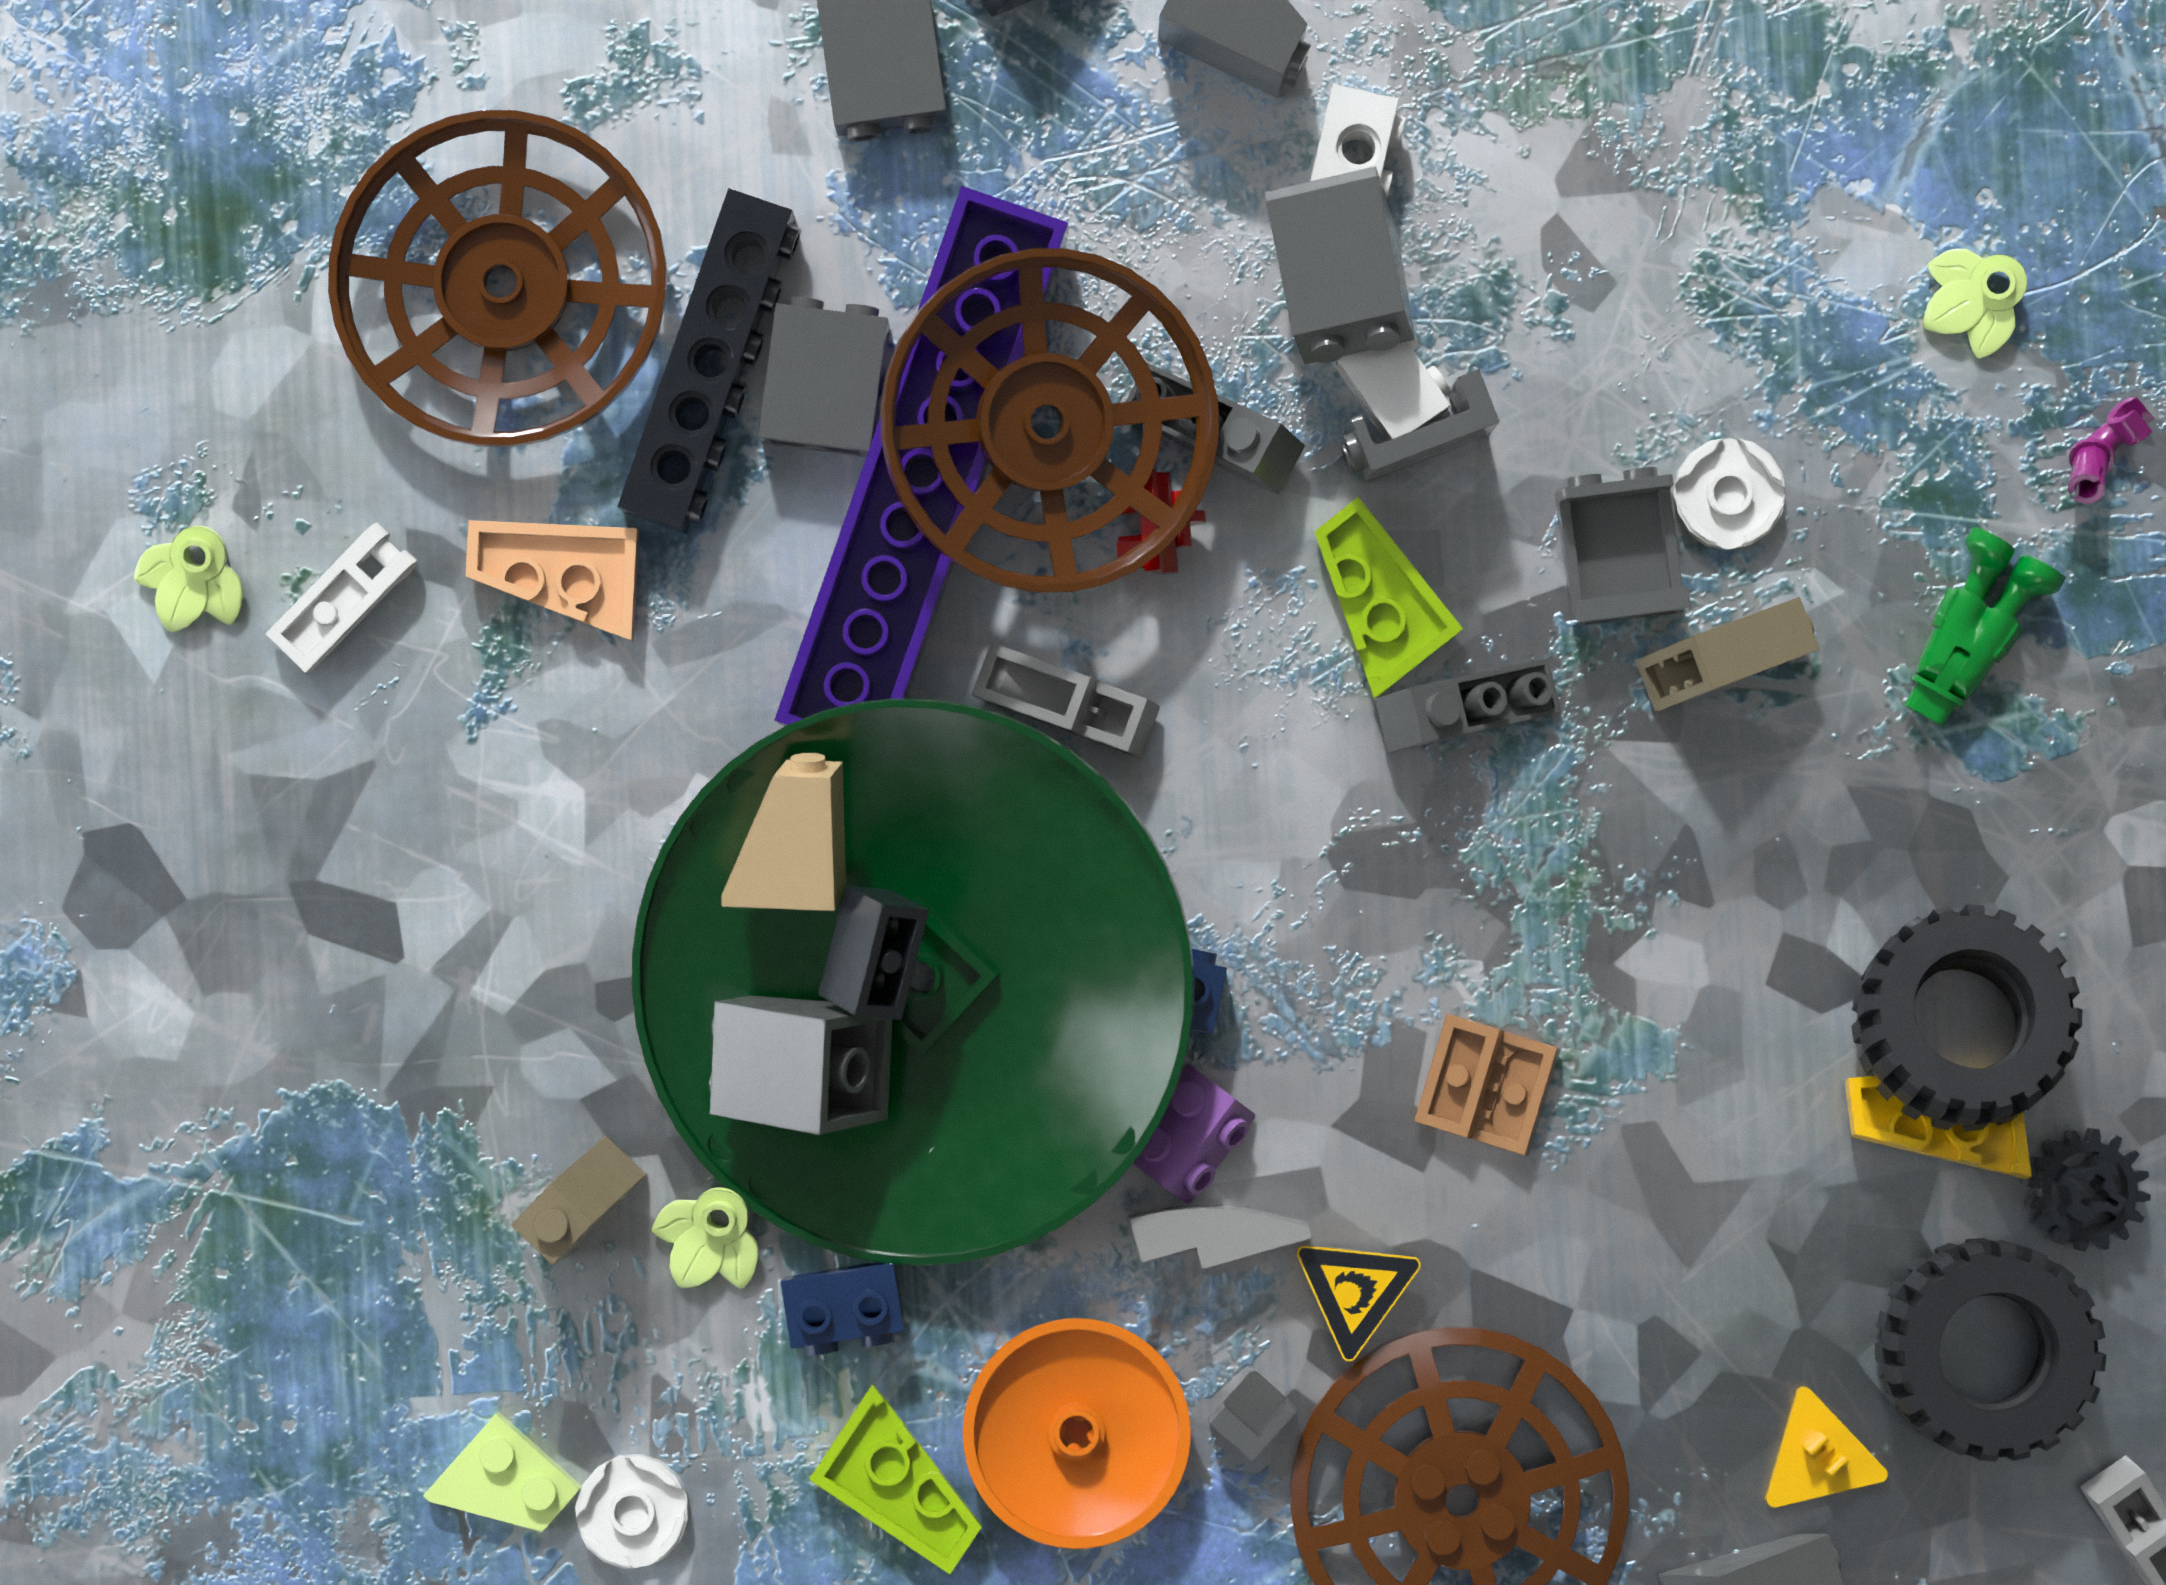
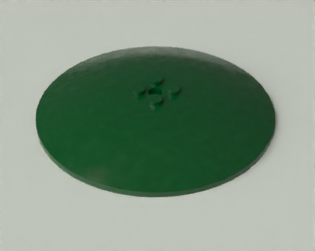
(1048, 1008)

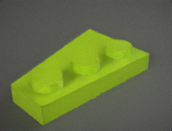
(1383, 597)
(896, 1484)

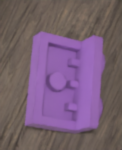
(1194, 1136)

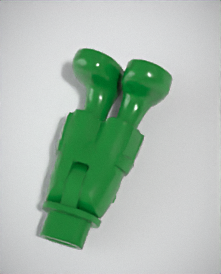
(1968, 633)

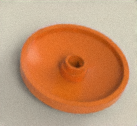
(1076, 1433)

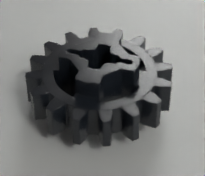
(2097, 1169)

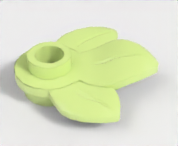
(1968, 304)
(190, 587)
(705, 1247)

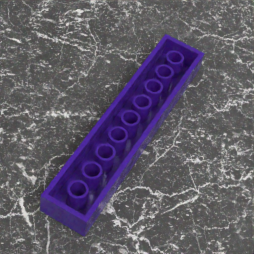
(883, 570)

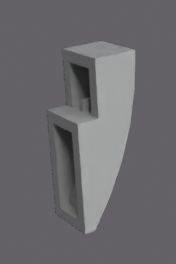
(1066, 700)
(1215, 1232)
(2132, 1516)

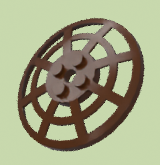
(478, 250)
(1083, 413)
(1459, 1458)

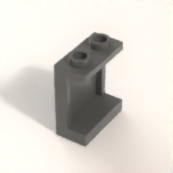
(881, 66)
(823, 377)
(1473, 421)
(1620, 547)

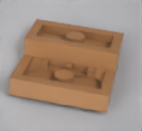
(1487, 1084)

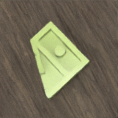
(505, 1479)

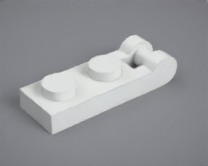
(340, 599)

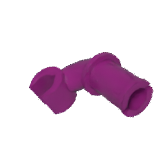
(2095, 456)

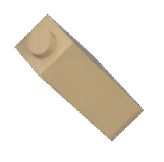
(795, 841)

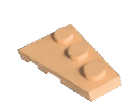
(564, 568)

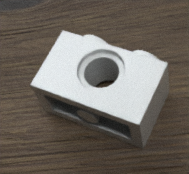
(1357, 116)

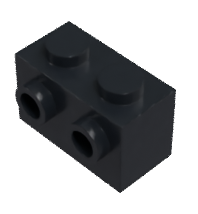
(873, 952)

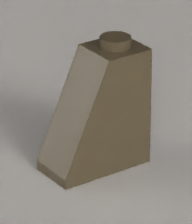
(1727, 654)
(578, 1200)

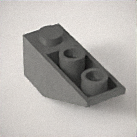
(1247, 441)
(1467, 705)

